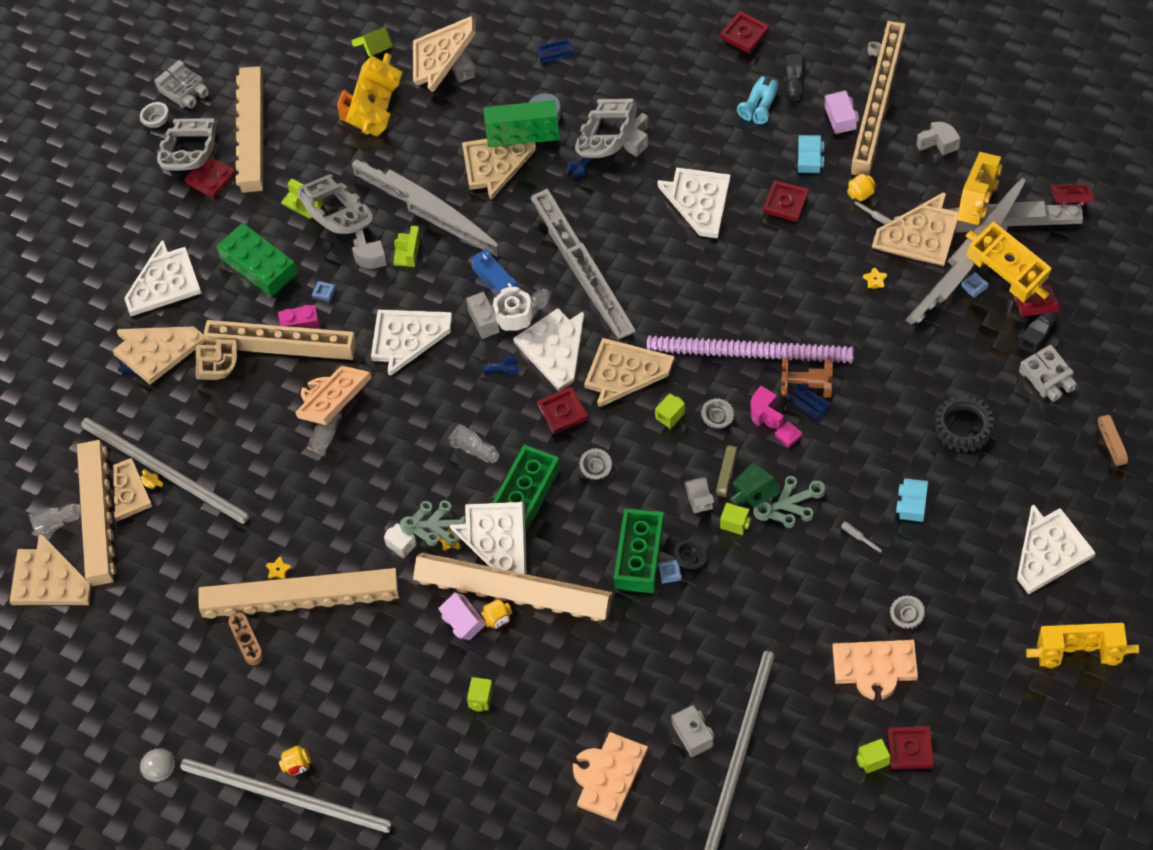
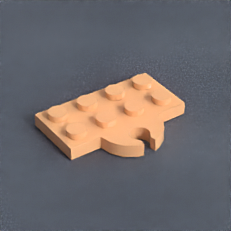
(331, 394)
(875, 665)
(609, 775)

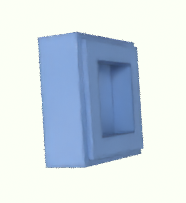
(974, 284)
(323, 292)
(669, 571)

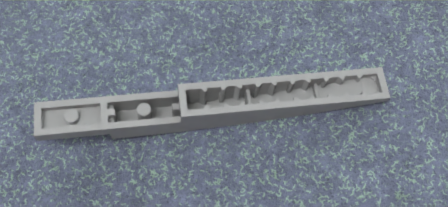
(426, 205)
(1030, 214)
(959, 260)
(582, 265)

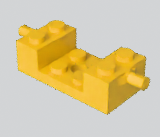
(377, 81)
(979, 188)
(1024, 274)
(1106, 637)

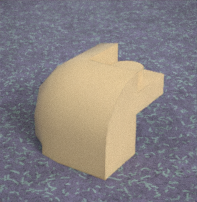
(216, 360)

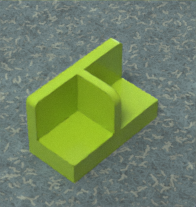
(374, 42)
(293, 201)
(407, 248)

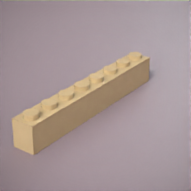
(250, 129)
(282, 339)
(95, 513)

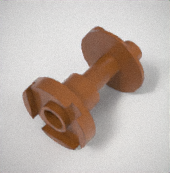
(815, 378)

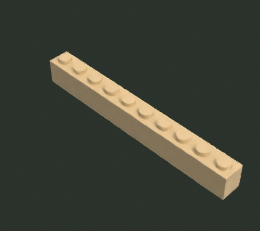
(878, 98)
(512, 586)
(298, 593)

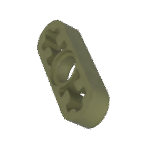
(726, 471)

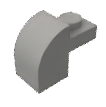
(941, 135)
(637, 140)
(368, 255)
(699, 495)

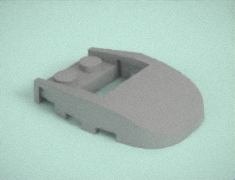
(596, 146)
(181, 159)
(346, 221)

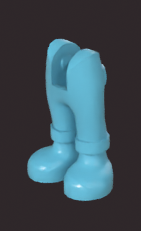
(759, 91)

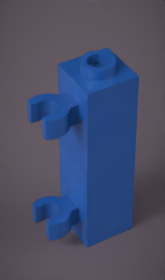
(491, 272)

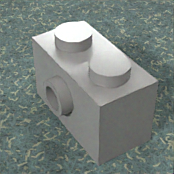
(482, 315)
(692, 730)

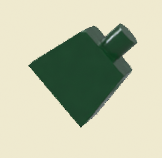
(754, 487)

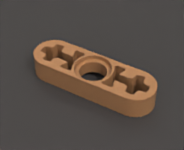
(1112, 440)
(245, 631)

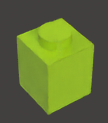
(670, 410)
(735, 519)
(480, 694)
(873, 756)

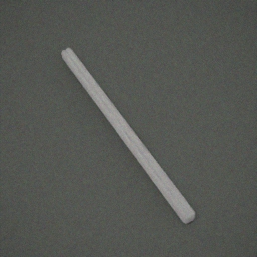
(165, 470)
(740, 751)
(286, 795)

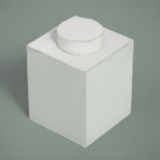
(398, 541)

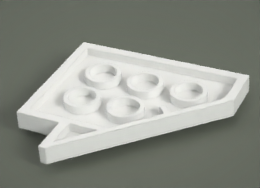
(699, 198)
(162, 281)
(407, 334)
(554, 346)
(496, 534)
(1050, 549)

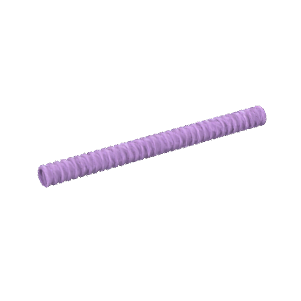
(749, 349)

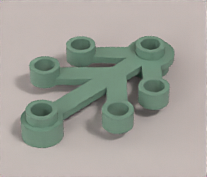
(787, 503)
(413, 525)

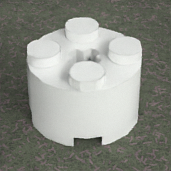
(513, 309)

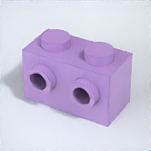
(841, 112)
(461, 616)

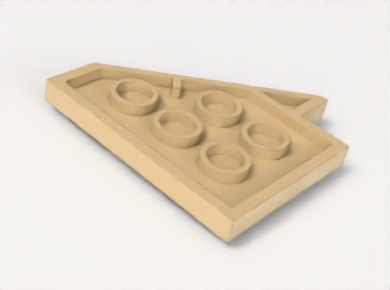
(439, 50)
(493, 165)
(920, 233)
(156, 350)
(624, 369)
(47, 578)

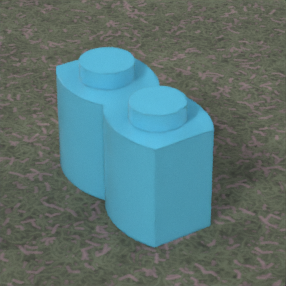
(809, 154)
(913, 499)

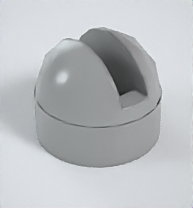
(874, 48)

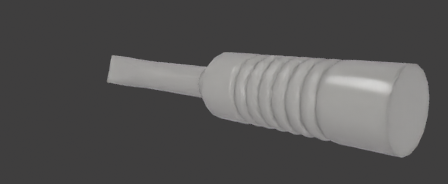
(878, 216)
(858, 535)

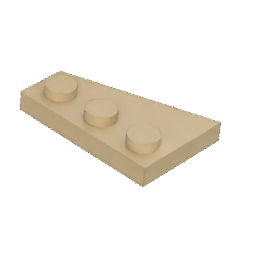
(129, 491)

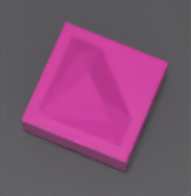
(788, 434)

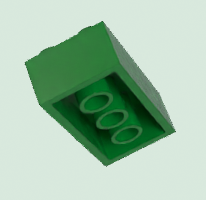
(521, 123)
(257, 260)
(529, 481)
(639, 550)

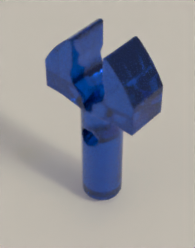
(574, 165)
(508, 359)

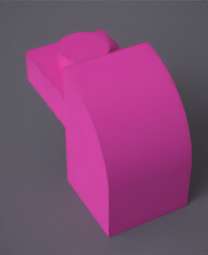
(762, 409)

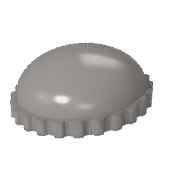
(154, 114)
(717, 413)
(595, 464)
(907, 612)
(157, 765)

